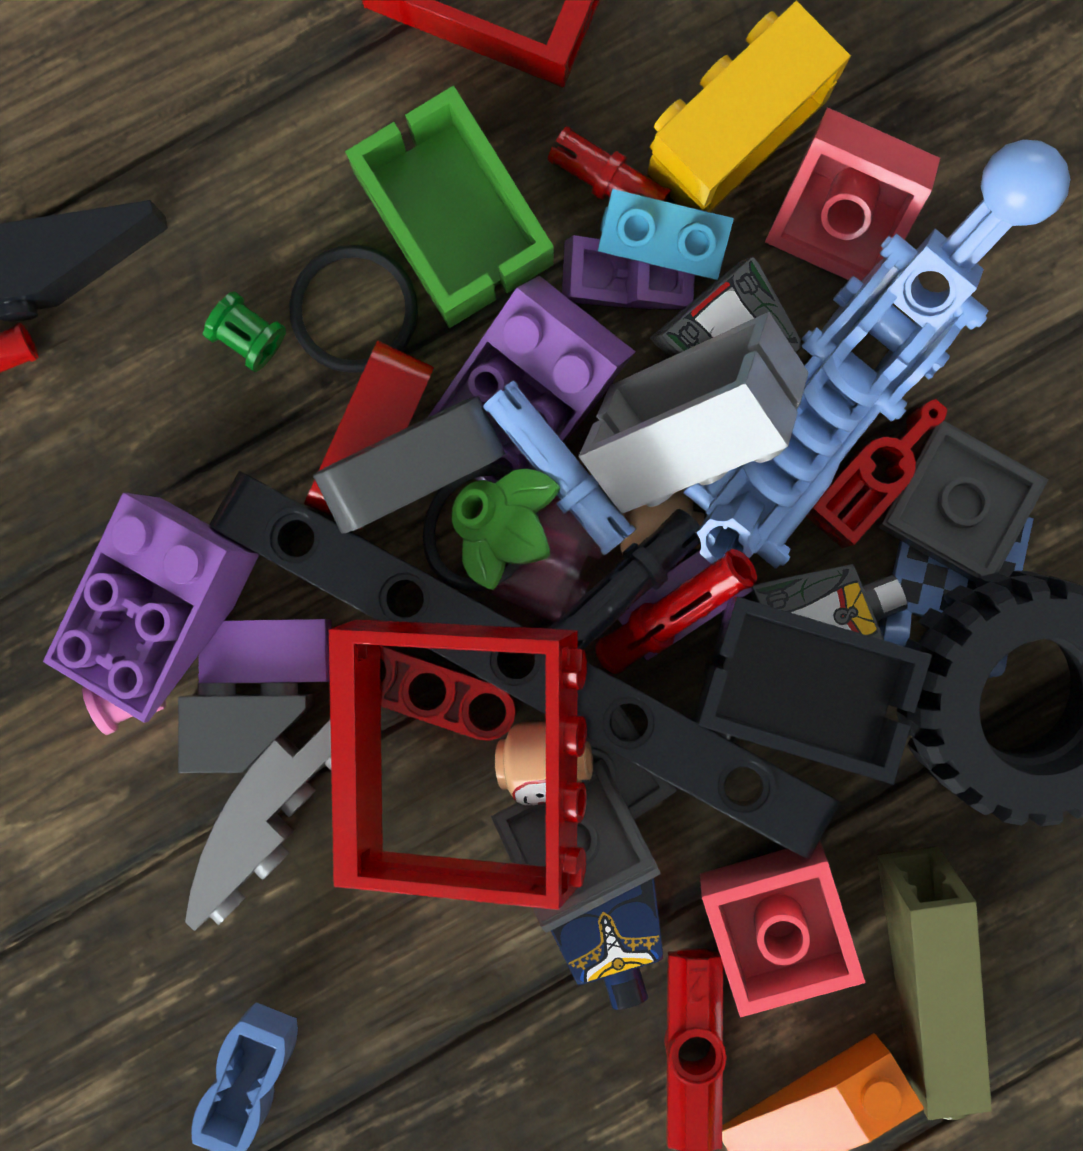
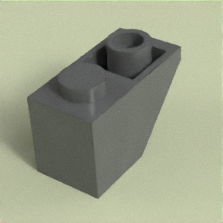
(232, 730)

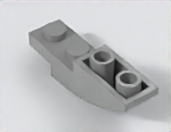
(249, 829)

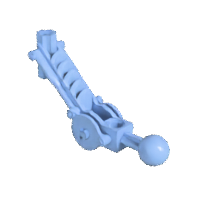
(765, 502)

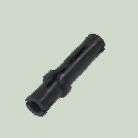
(641, 569)

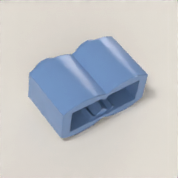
(245, 1080)

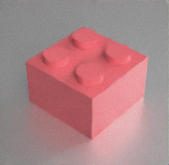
(780, 929)

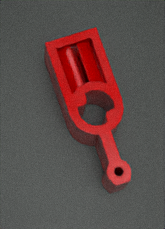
(857, 478)

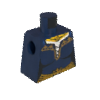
(614, 944)

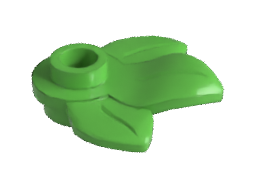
(506, 526)

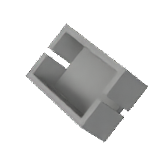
(696, 415)

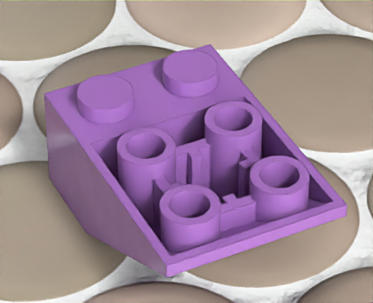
(554, 356)
(148, 603)

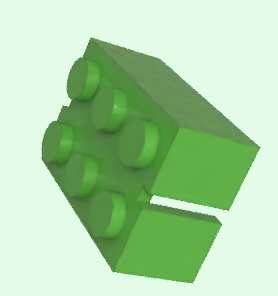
(452, 207)

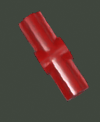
(694, 1086)

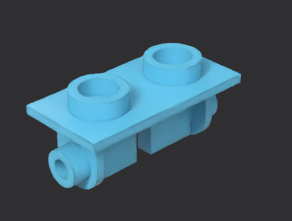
(664, 234)

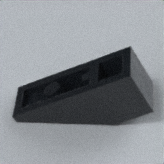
(62, 253)

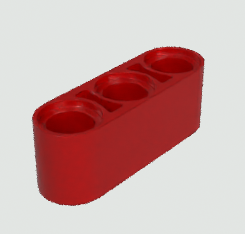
(378, 408)
(461, 690)

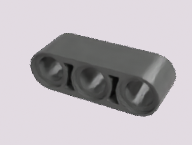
(409, 464)

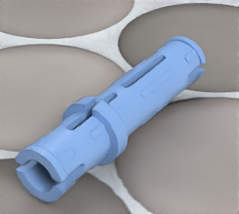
(549, 455)

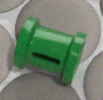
(244, 331)

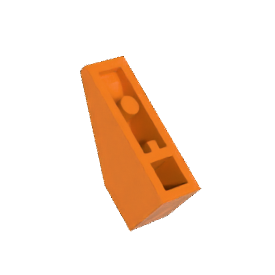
(830, 1107)

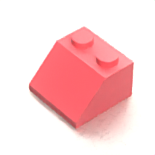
(852, 196)

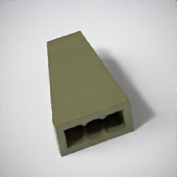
(937, 981)

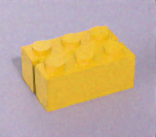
(745, 108)

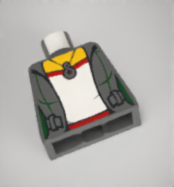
(725, 304)
(835, 598)

